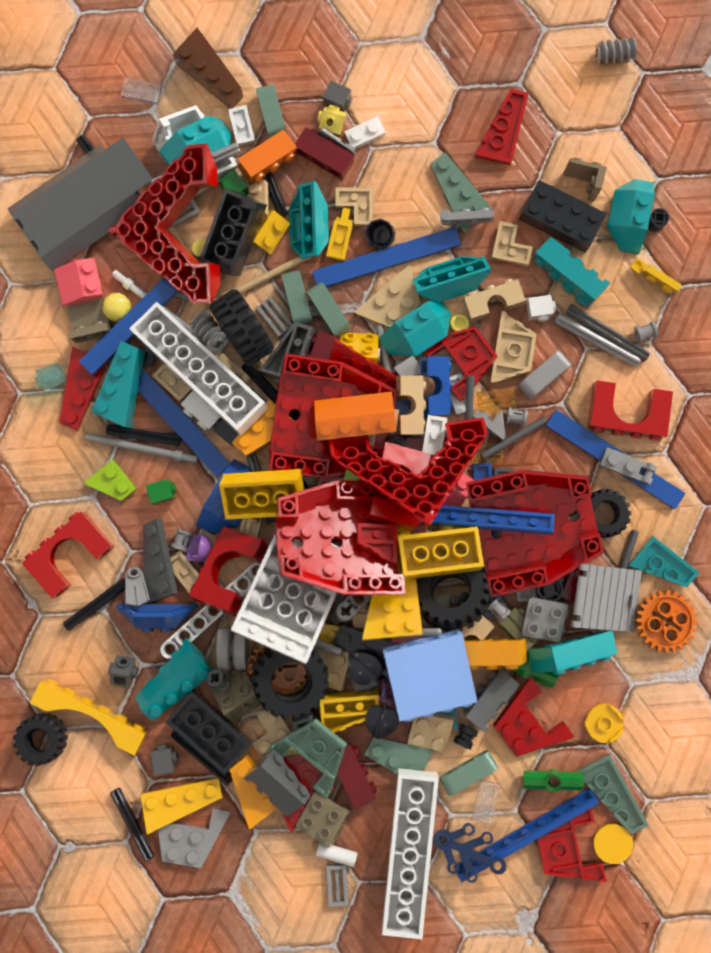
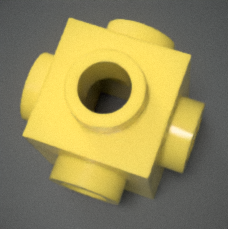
(338, 117)

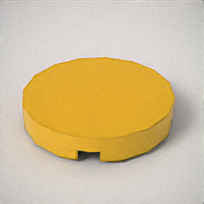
(604, 723)
(612, 843)

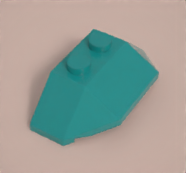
(206, 130)
(631, 214)
(308, 221)
(452, 278)
(417, 330)

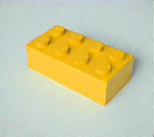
(257, 492)
(439, 553)

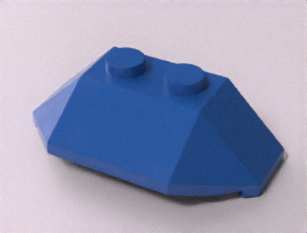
(212, 514)
(157, 615)

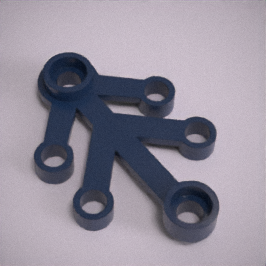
(466, 850)

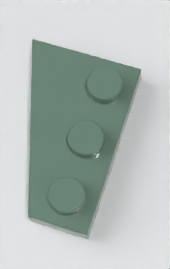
(398, 755)

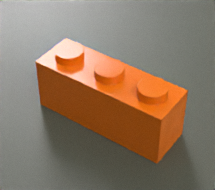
(267, 157)

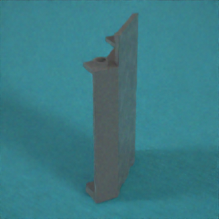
(81, 202)

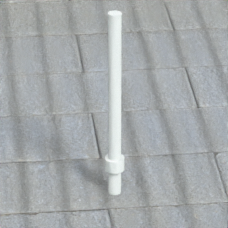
(129, 285)

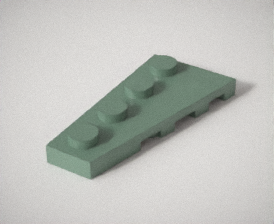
(457, 188)
(609, 785)

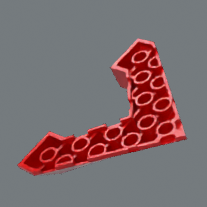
(147, 224)
(421, 493)

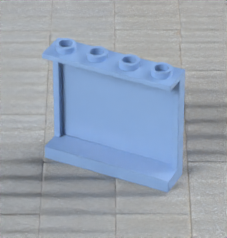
(430, 675)

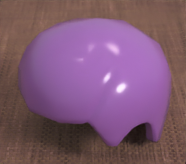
(198, 548)

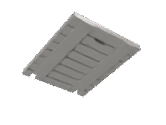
(606, 598)

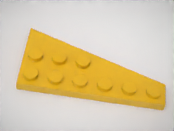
(394, 614)

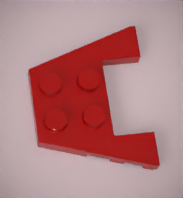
(469, 352)
(522, 729)
(308, 776)
(561, 852)

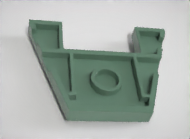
(317, 746)

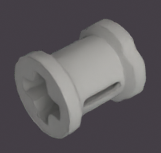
(646, 331)
(516, 417)
(181, 540)
(498, 609)

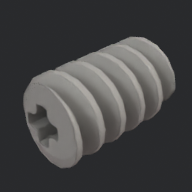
(616, 49)
(209, 331)

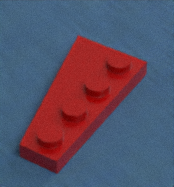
(503, 133)
(343, 353)
(78, 390)

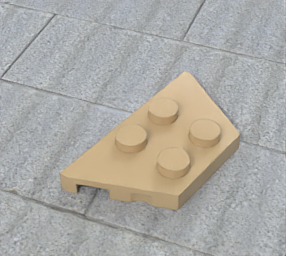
(392, 301)
(513, 349)

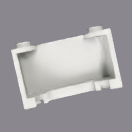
(170, 124)

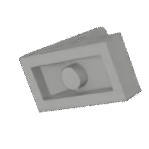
(496, 427)

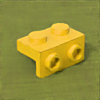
(270, 231)

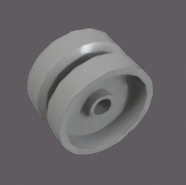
(231, 649)

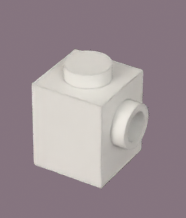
(540, 308)

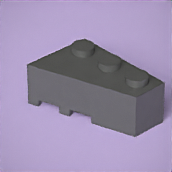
(295, 342)
(491, 698)
(278, 782)

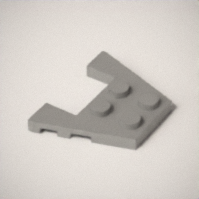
(190, 843)

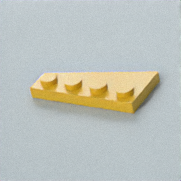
(175, 802)

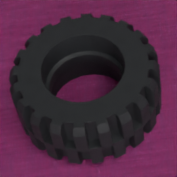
(241, 327)
(459, 616)
(288, 704)

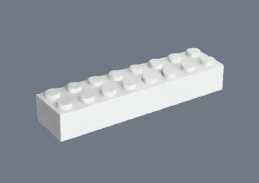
(199, 369)
(410, 853)

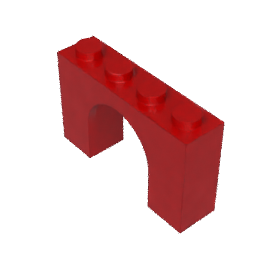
(603, 417)
(386, 511)
(228, 545)
(42, 561)

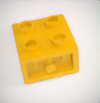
(362, 343)

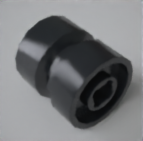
(550, 592)

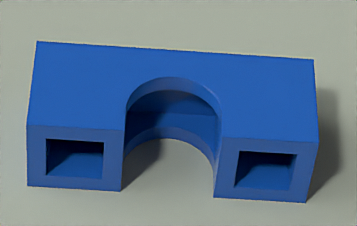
(439, 371)

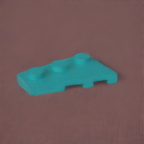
(663, 562)

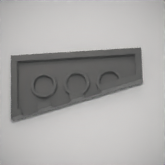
(157, 562)

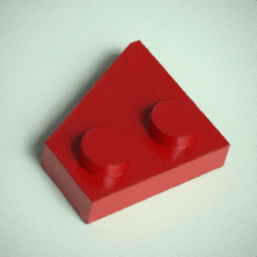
(379, 540)

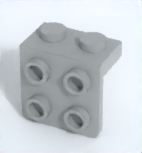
(545, 619)

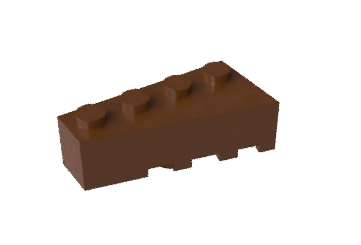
(204, 66)

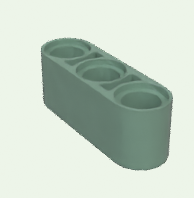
(270, 110)
(297, 297)
(328, 309)
(468, 772)

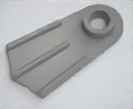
(324, 133)
(135, 588)

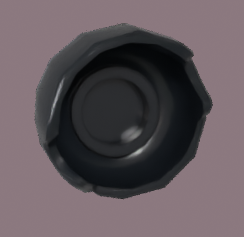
(380, 234)

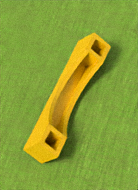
(124, 733)

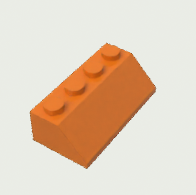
(354, 416)

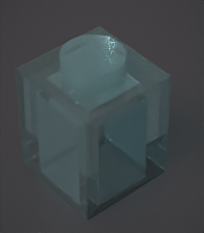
(50, 377)

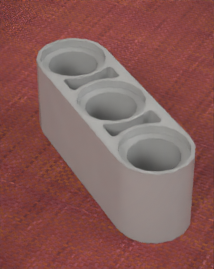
(544, 374)

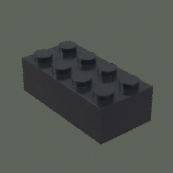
(562, 216)
(232, 232)
(209, 731)

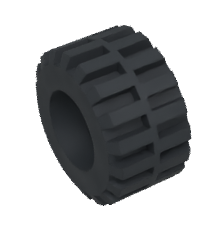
(620, 509)
(27, 748)

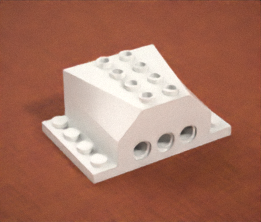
(282, 610)

